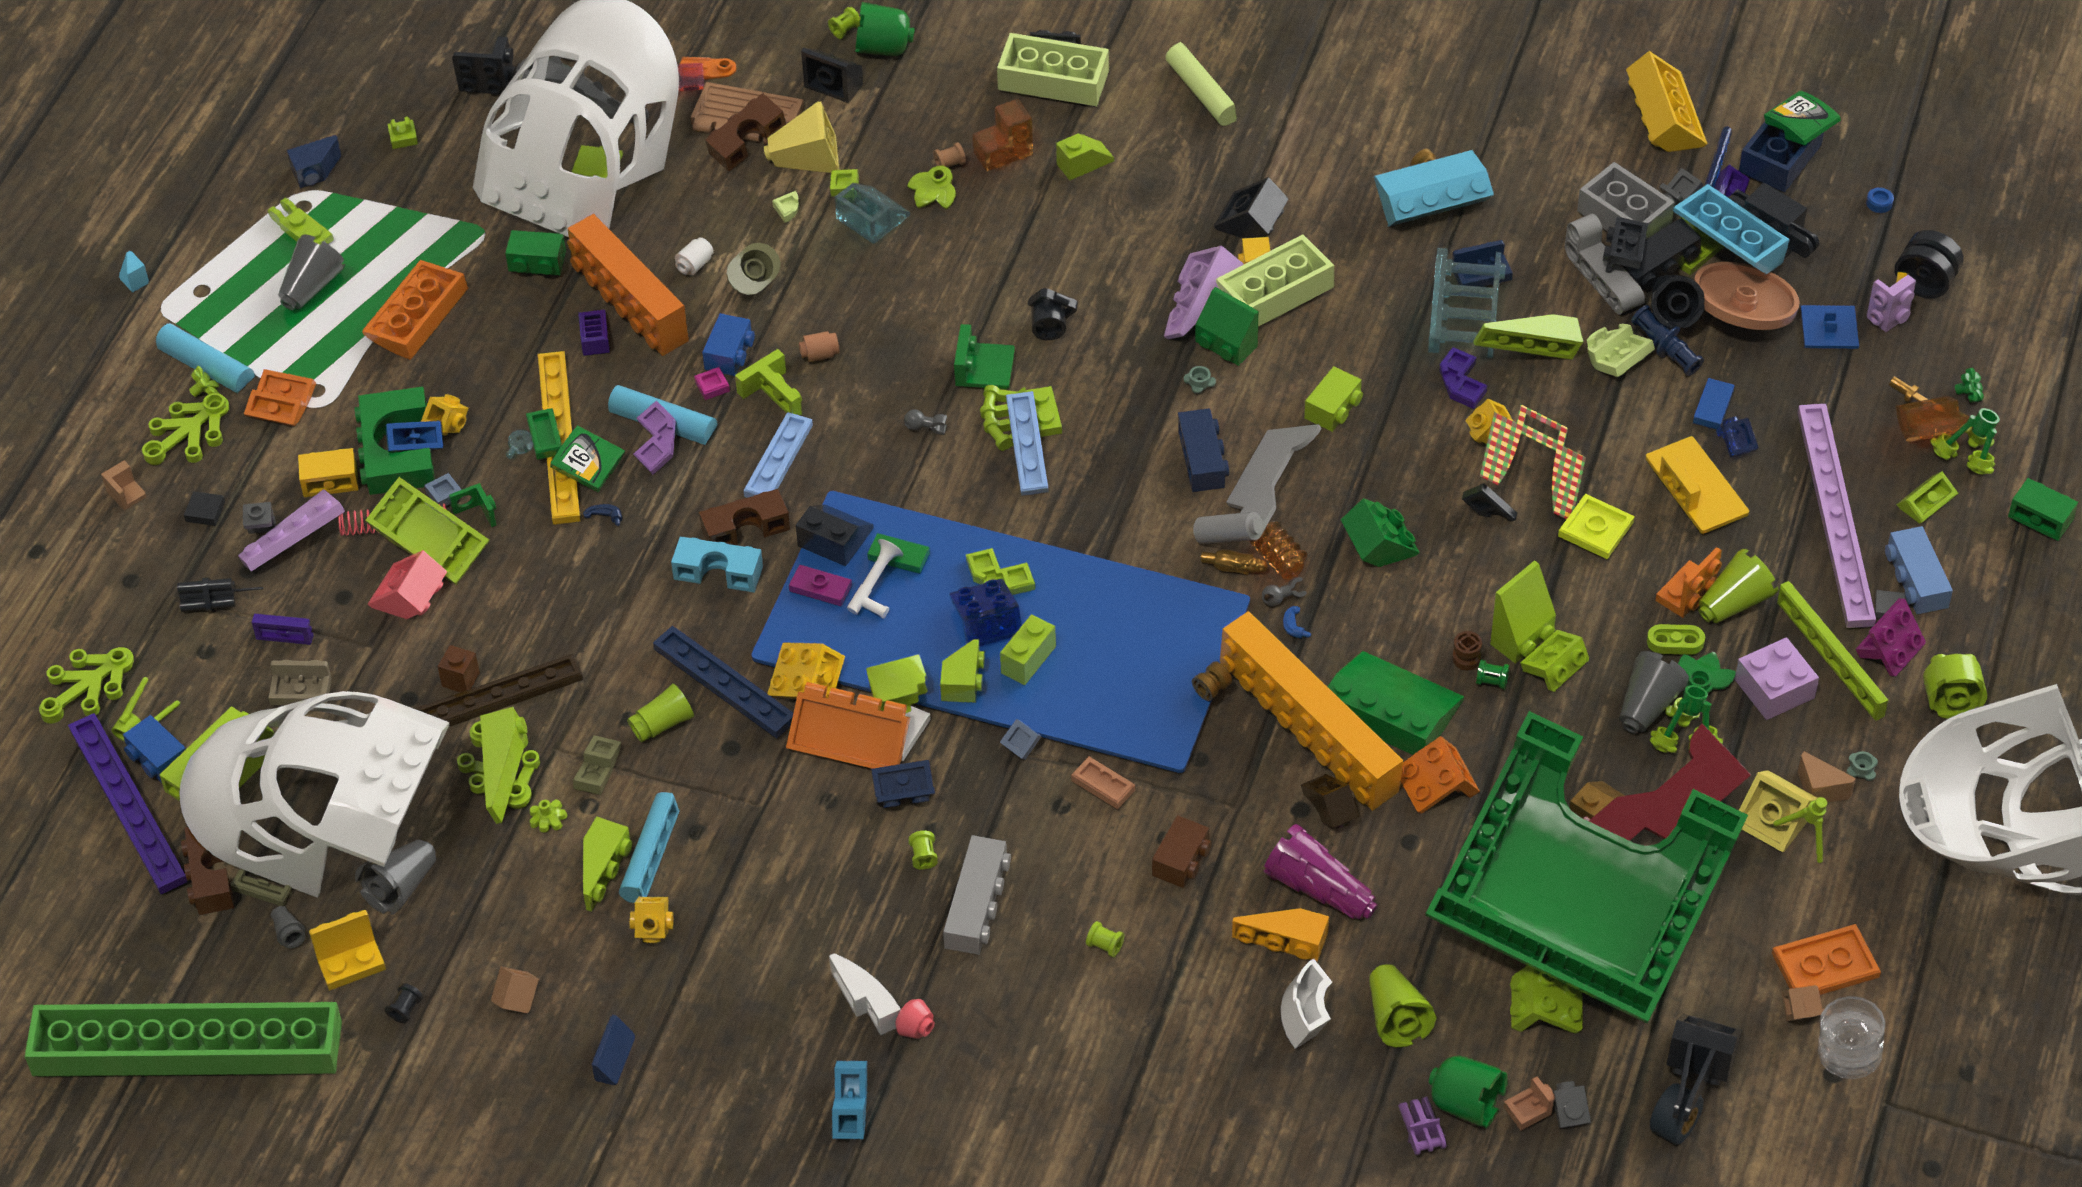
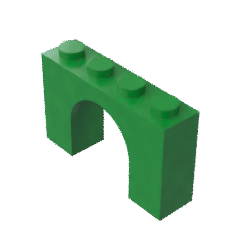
(385, 467)

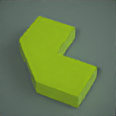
(985, 567)

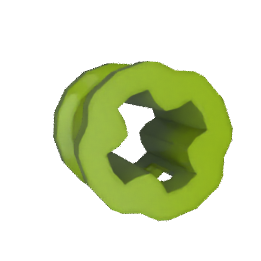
(844, 22)
(923, 850)
(1105, 939)

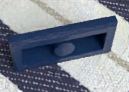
(612, 1051)

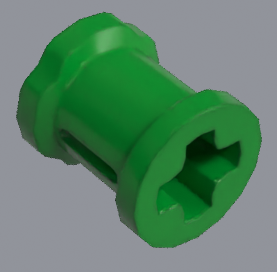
(1483, 677)

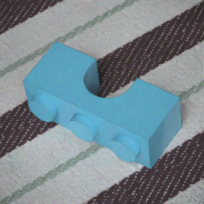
(697, 556)

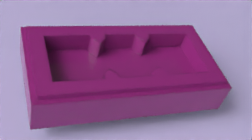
(820, 585)

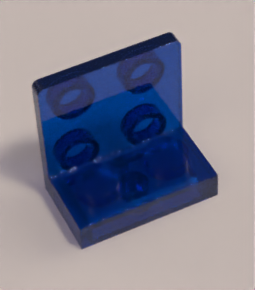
(987, 611)

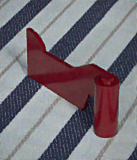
(1710, 771)

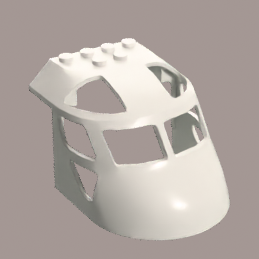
(530, 178)
(371, 754)
(1942, 783)

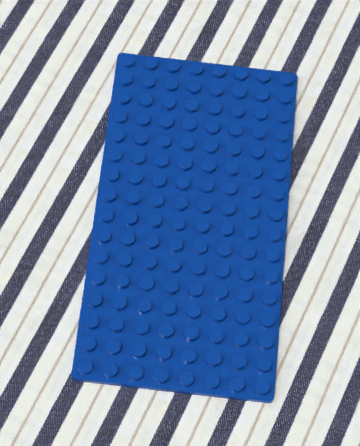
(1120, 652)

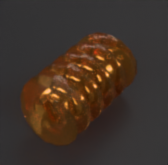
(1280, 551)

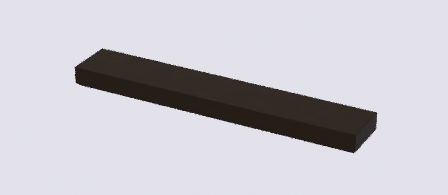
(505, 691)

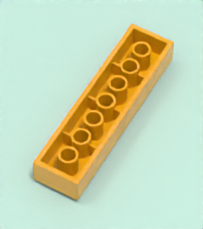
(1310, 711)

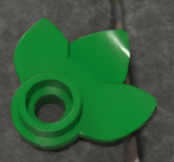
(1707, 672)

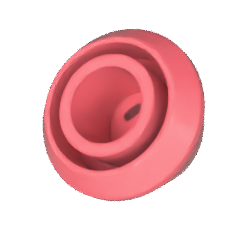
(914, 1020)

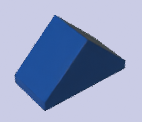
(414, 436)

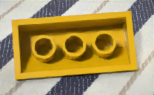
(1665, 104)

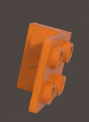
(1690, 584)
(1436, 774)

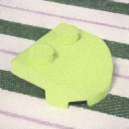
(1617, 349)

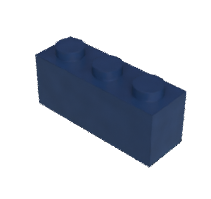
(1202, 450)

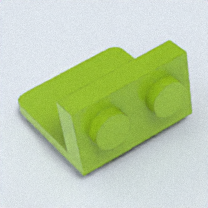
(1544, 998)

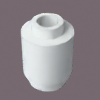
(694, 256)

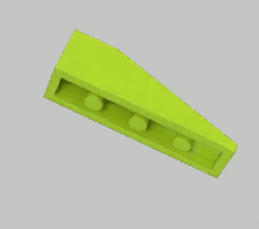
(1538, 335)
(502, 751)

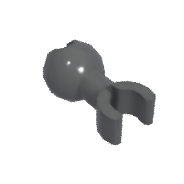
(916, 420)
(1277, 593)

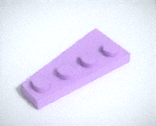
(299, 524)

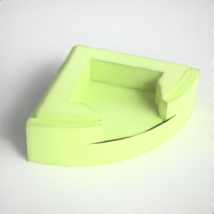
(787, 206)

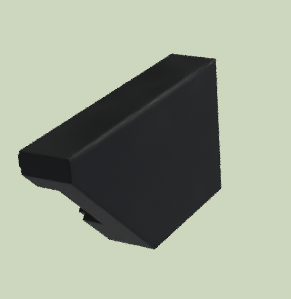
(1487, 502)

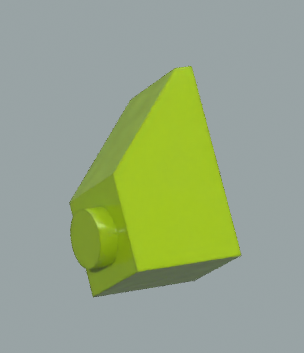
(1081, 155)

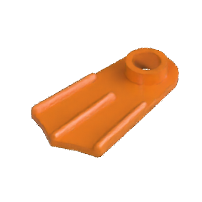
(713, 67)

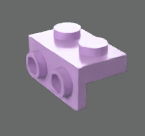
(1891, 304)

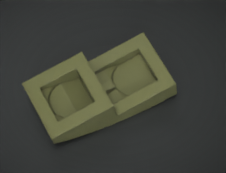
(597, 765)

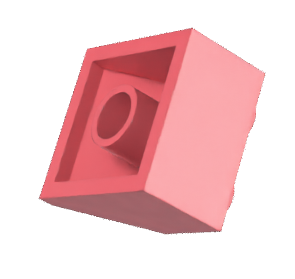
(409, 586)

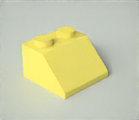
(1770, 800)

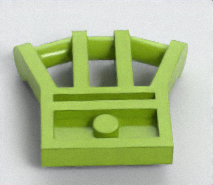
(1046, 410)

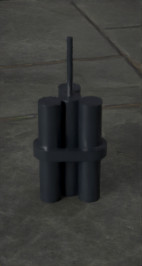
(208, 594)

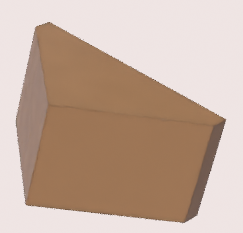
(1824, 780)

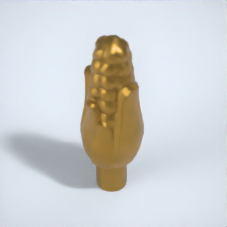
(1234, 562)

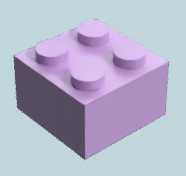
(1776, 678)

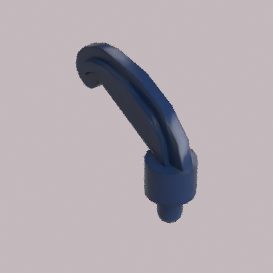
(605, 509)

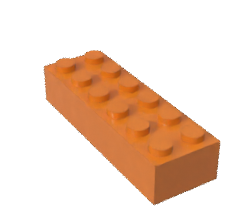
(627, 285)

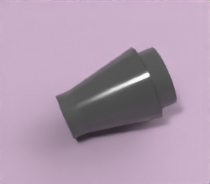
(287, 928)

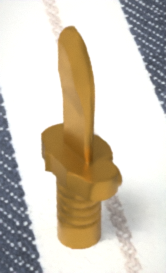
(1907, 390)

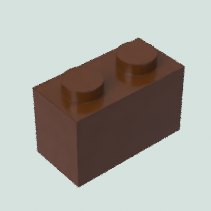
(1181, 851)

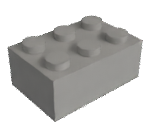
(1624, 195)

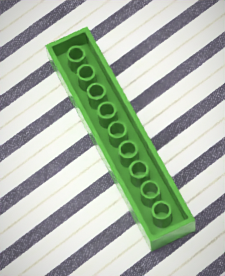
(184, 1039)

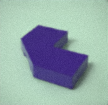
(1454, 374)

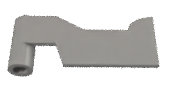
(1255, 488)

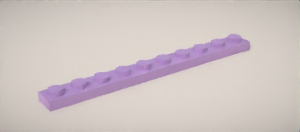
(1836, 516)

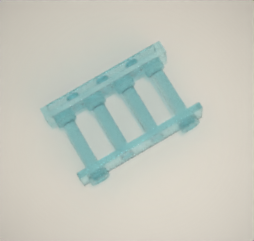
(1444, 289)

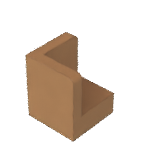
(121, 485)
(514, 989)
(1802, 1002)

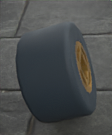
(1667, 1127)

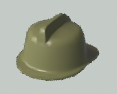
(753, 268)

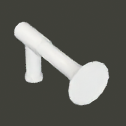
(860, 599)

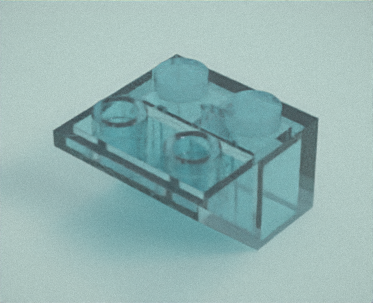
(868, 211)

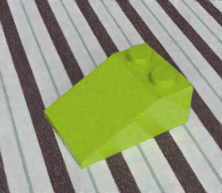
(1522, 614)

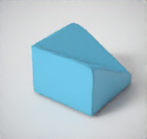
(133, 272)

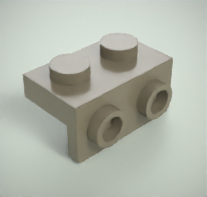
(298, 681)

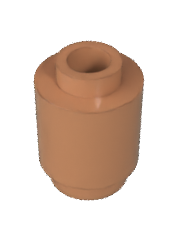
(819, 346)

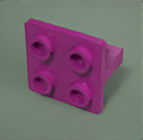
(1893, 638)

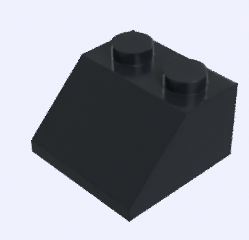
(831, 74)
(1252, 210)
(831, 533)

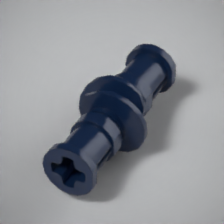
(1666, 341)

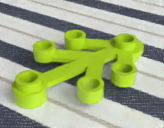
(212, 408)
(115, 662)
(520, 785)

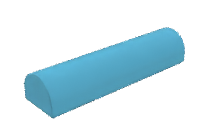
(198, 353)
(688, 422)
(650, 847)

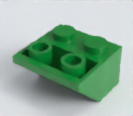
(1379, 533)

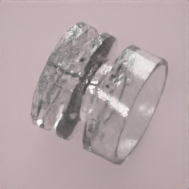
(1851, 1037)

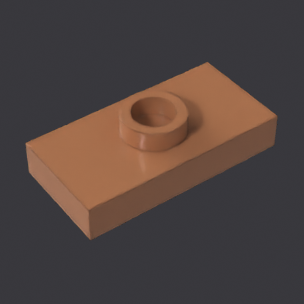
(1103, 782)

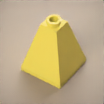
(805, 143)

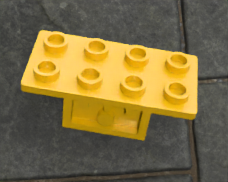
(1697, 485)

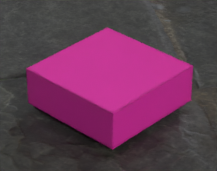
(712, 383)

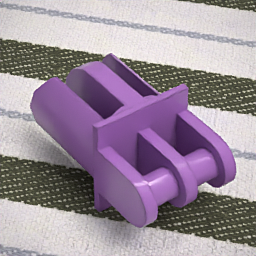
(1422, 1126)

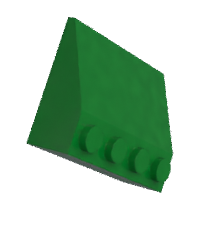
(1395, 702)

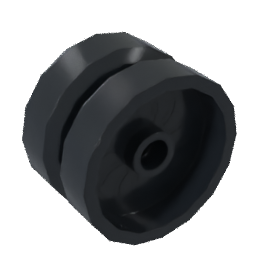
(1931, 261)

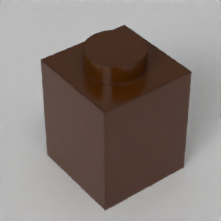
(458, 669)

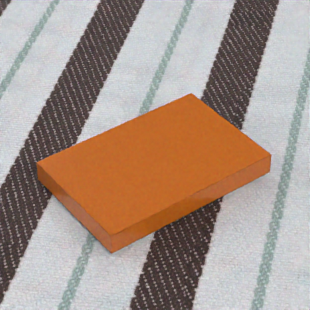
(1827, 960)

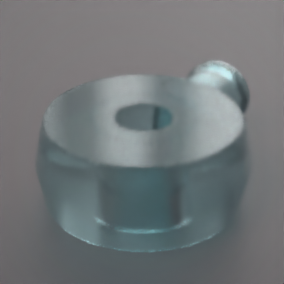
(519, 443)

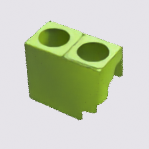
(898, 681)

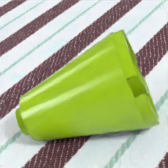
(1737, 588)
(1399, 1008)

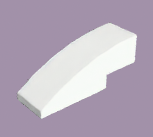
(865, 993)

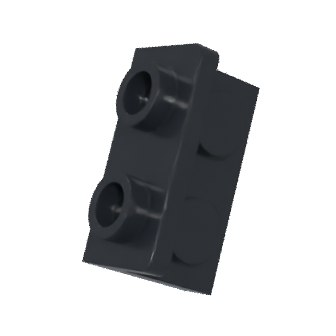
(1626, 243)

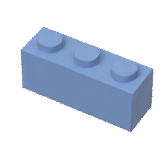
(1918, 570)

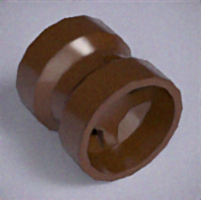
(1467, 650)

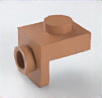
(1530, 1104)

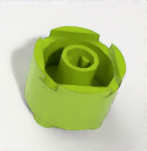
(1954, 684)

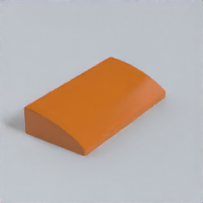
(416, 308)

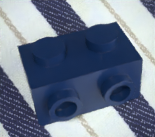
(1481, 254)
(903, 782)

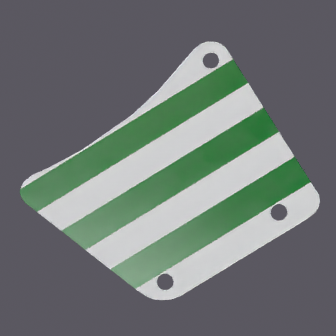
(326, 334)

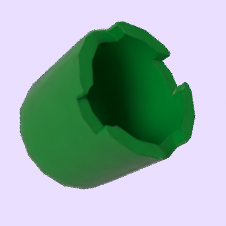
(883, 30)
(1468, 1089)

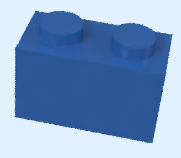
(728, 344)
(152, 746)

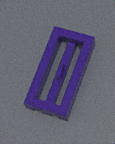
(282, 629)

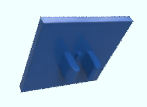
(1829, 327)

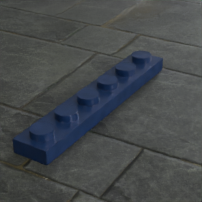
(724, 681)

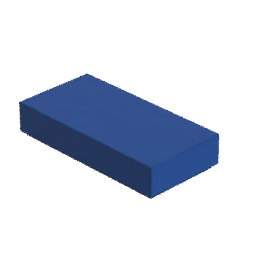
(1713, 403)

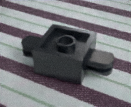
(1782, 215)

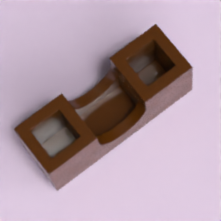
(758, 117)
(763, 510)
(209, 887)

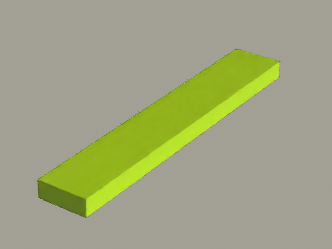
(1832, 651)

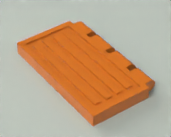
(847, 730)

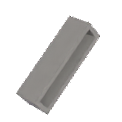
(976, 894)

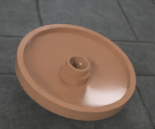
(1747, 296)

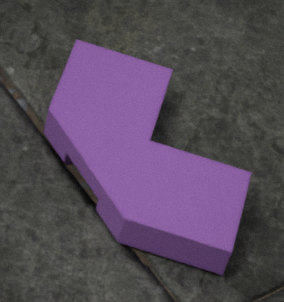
(660, 447)

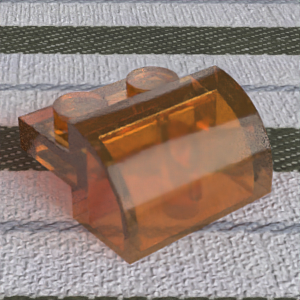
(1930, 418)

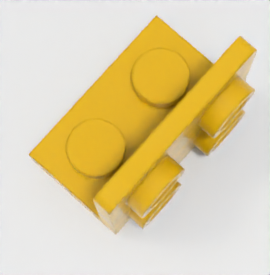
(803, 664)
(346, 950)

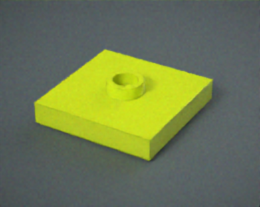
(1596, 526)

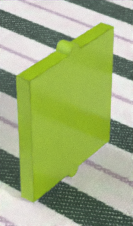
(592, 161)

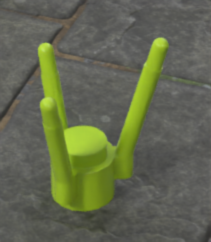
(129, 720)

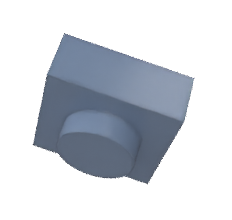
(441, 488)
(1020, 739)

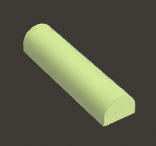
(1201, 84)

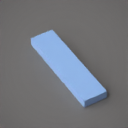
(1027, 443)
(779, 455)

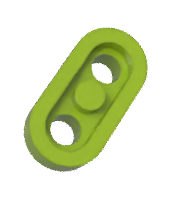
(1675, 639)

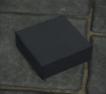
(204, 508)

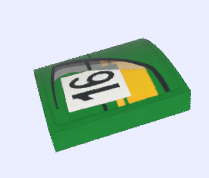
(1802, 117)
(587, 458)

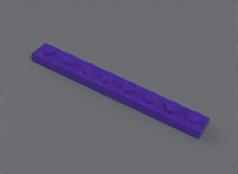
(127, 804)

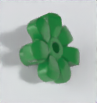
(1971, 385)

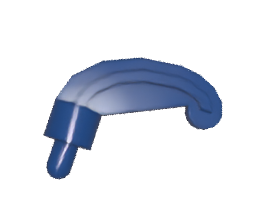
(1290, 624)

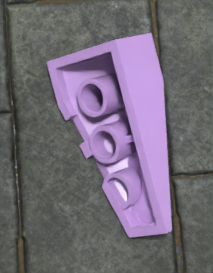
(1197, 282)

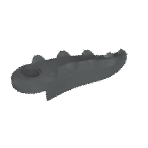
(558, 72)

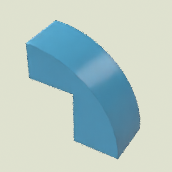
(850, 1100)

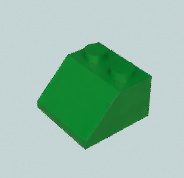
(1227, 327)

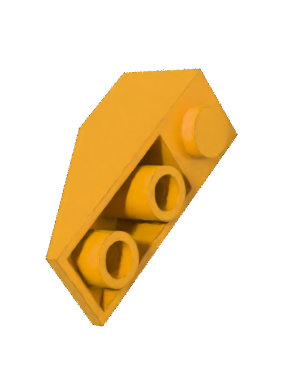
(1288, 931)

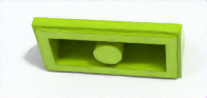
(1928, 497)

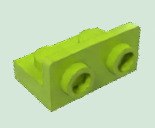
(1556, 658)

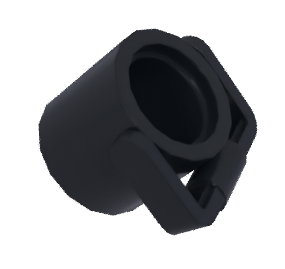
(1050, 314)

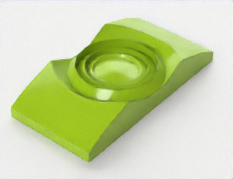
(421, 524)

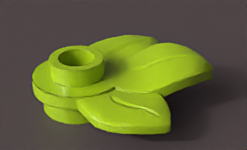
(929, 188)

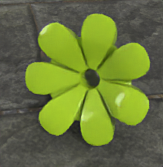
(203, 383)
(547, 815)

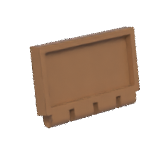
(720, 102)

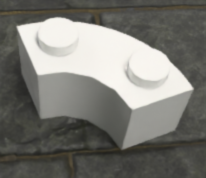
(1303, 1004)

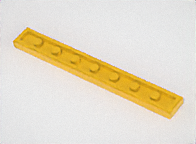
(556, 395)

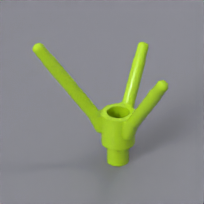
(1813, 815)

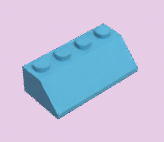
(1433, 187)
(1734, 228)

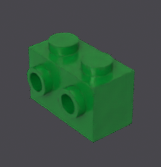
(535, 252)
(2043, 509)

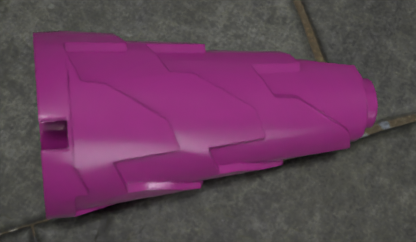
(1311, 869)

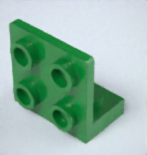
(981, 362)

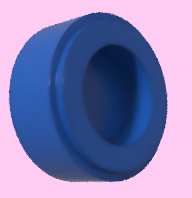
(1879, 200)

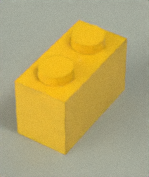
(329, 471)

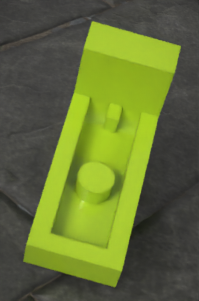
(767, 375)

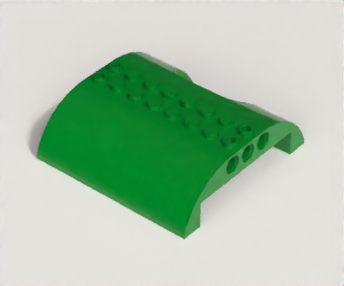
(1575, 894)

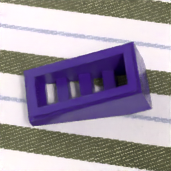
(594, 344)

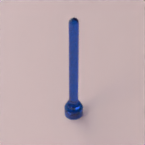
(1718, 156)

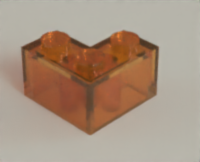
(1008, 139)

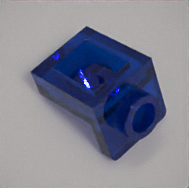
(1738, 436)

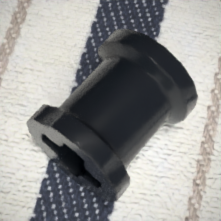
(403, 1003)

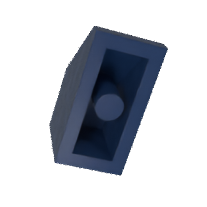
(314, 160)

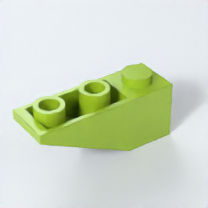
(602, 852)

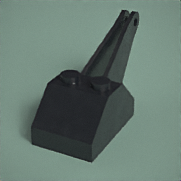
(1704, 1050)

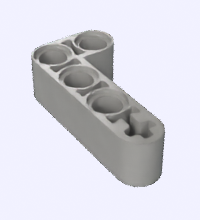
(1586, 252)

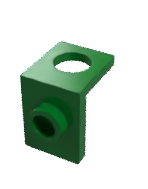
(478, 498)

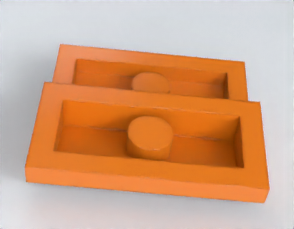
(280, 397)

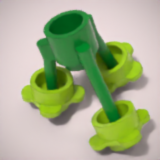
(1980, 432)
(1683, 711)

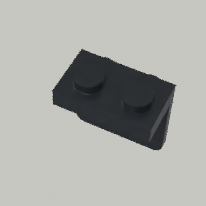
(485, 71)

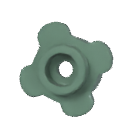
(1199, 379)
(1865, 760)

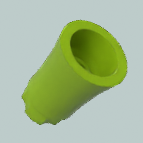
(661, 714)

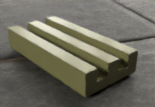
(260, 888)

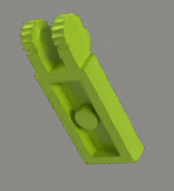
(299, 223)

